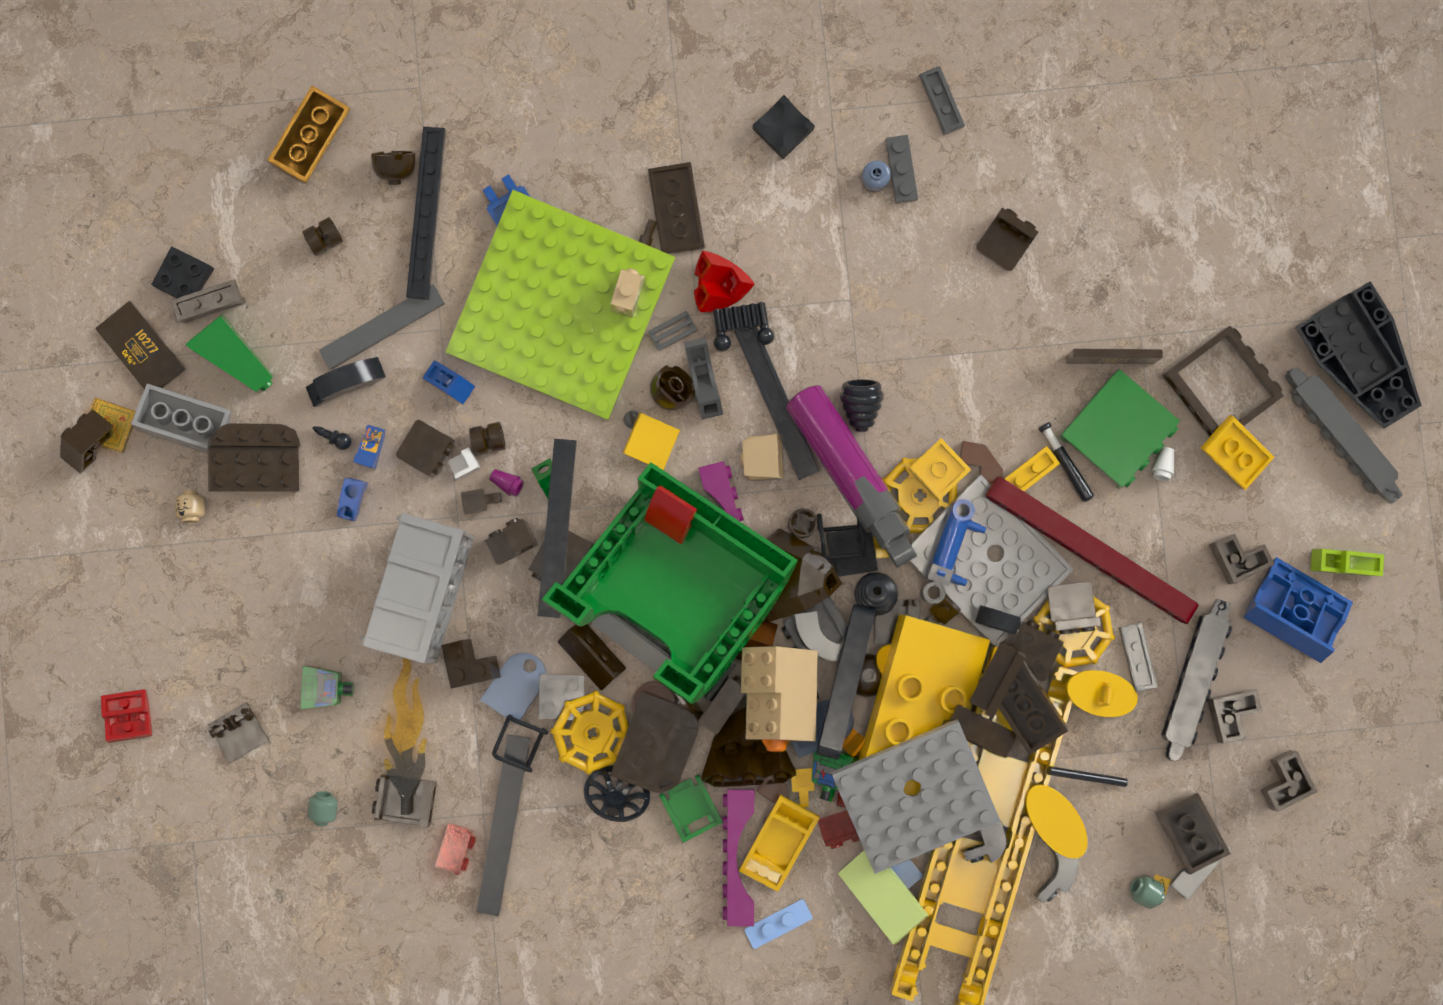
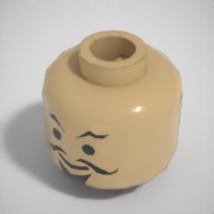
(190, 507)

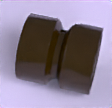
(314, 237)
(487, 438)
(802, 523)

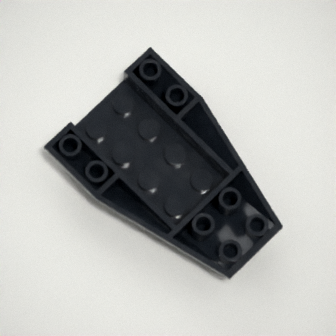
(1363, 354)

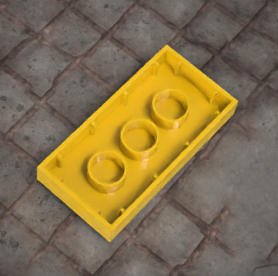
(922, 683)

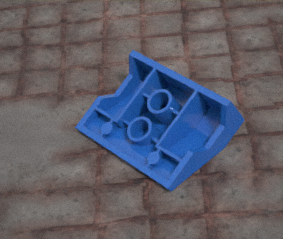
(1298, 610)

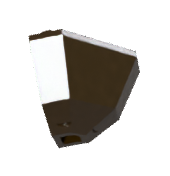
(810, 581)
(741, 760)

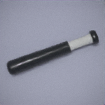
(1068, 465)

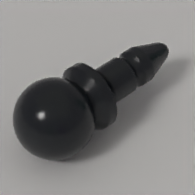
(341, 440)

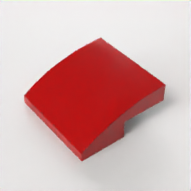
(670, 514)
(126, 715)

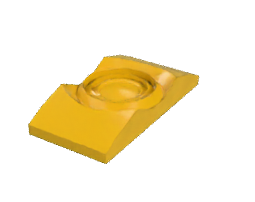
(779, 843)

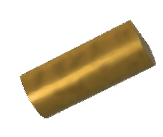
(308, 135)

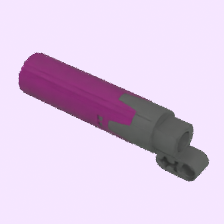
(851, 471)

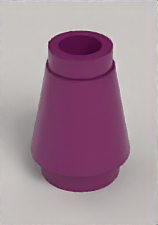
(507, 482)

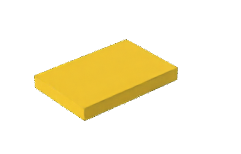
(1237, 452)

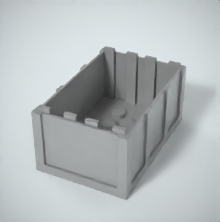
(418, 589)

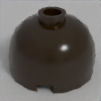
(393, 165)
(671, 388)
(869, 677)

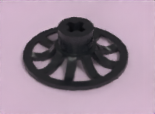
(614, 798)

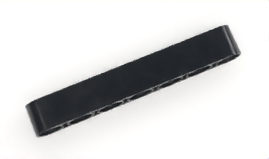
(846, 682)

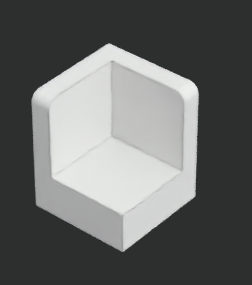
(464, 464)

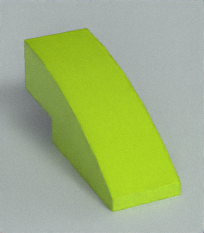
(1347, 562)

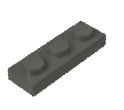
(901, 169)

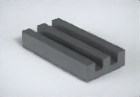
(652, 332)

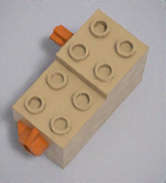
(779, 695)

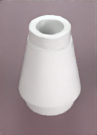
(1164, 466)

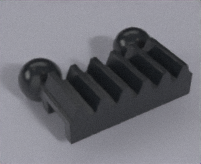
(741, 318)

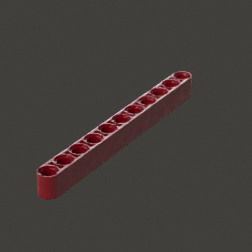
(1091, 550)

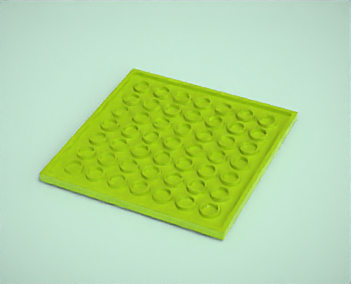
(546, 305)

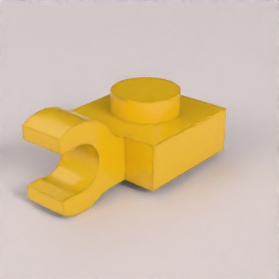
(803, 783)

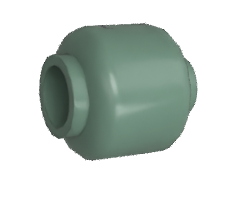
(322, 808)
(1147, 891)

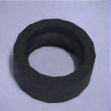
(997, 619)

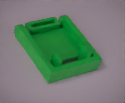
(689, 804)

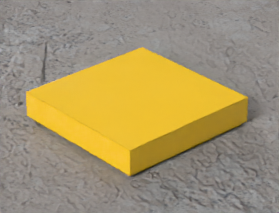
(651, 441)
(939, 469)

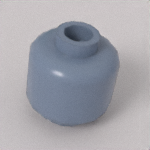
(870, 180)

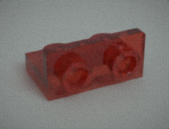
(837, 829)
(454, 849)

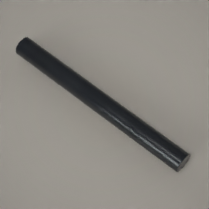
(1087, 776)

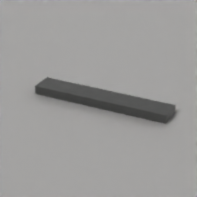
(379, 328)

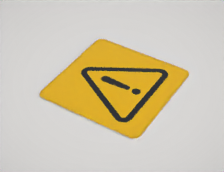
(1164, 881)

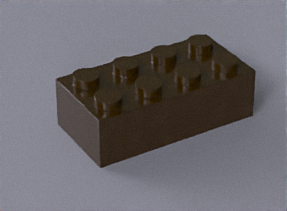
(1031, 712)

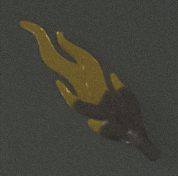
(402, 743)

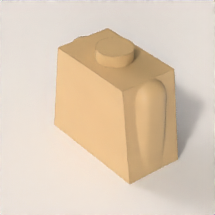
(627, 292)
(762, 457)

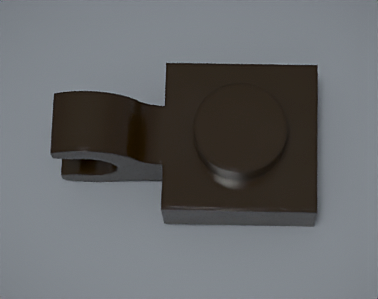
(475, 500)
(943, 611)

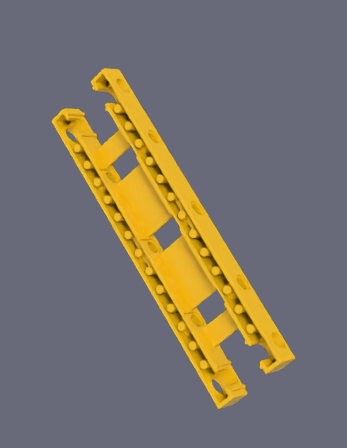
(981, 885)

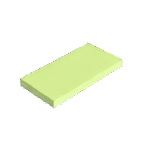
(883, 897)

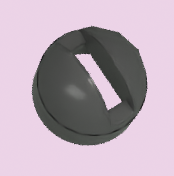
(627, 421)

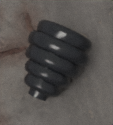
(861, 402)
(882, 603)

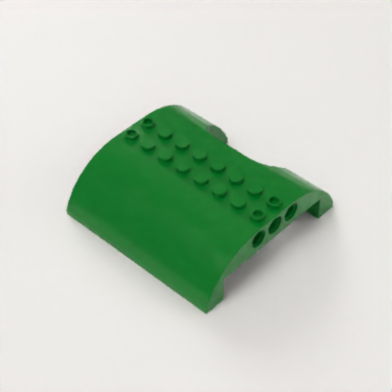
(690, 596)

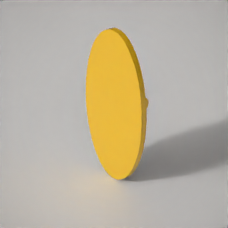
(1101, 693)
(1056, 821)

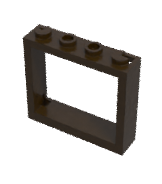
(1247, 354)

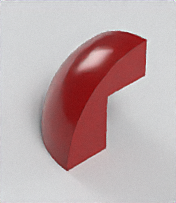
(719, 282)

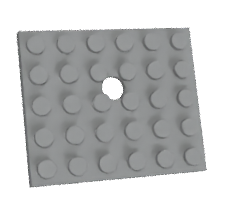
(1010, 585)
(904, 826)

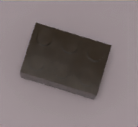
(1192, 833)

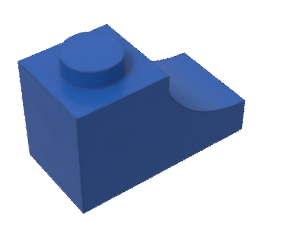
(448, 382)

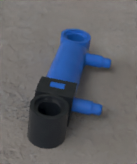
(942, 564)

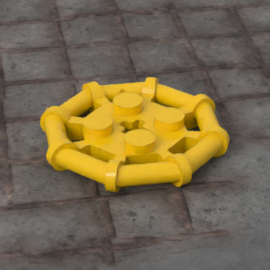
(906, 496)
(1081, 640)
(582, 723)

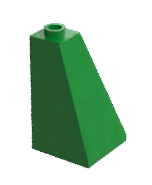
(230, 352)

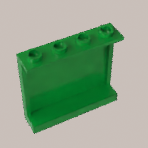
(1120, 429)

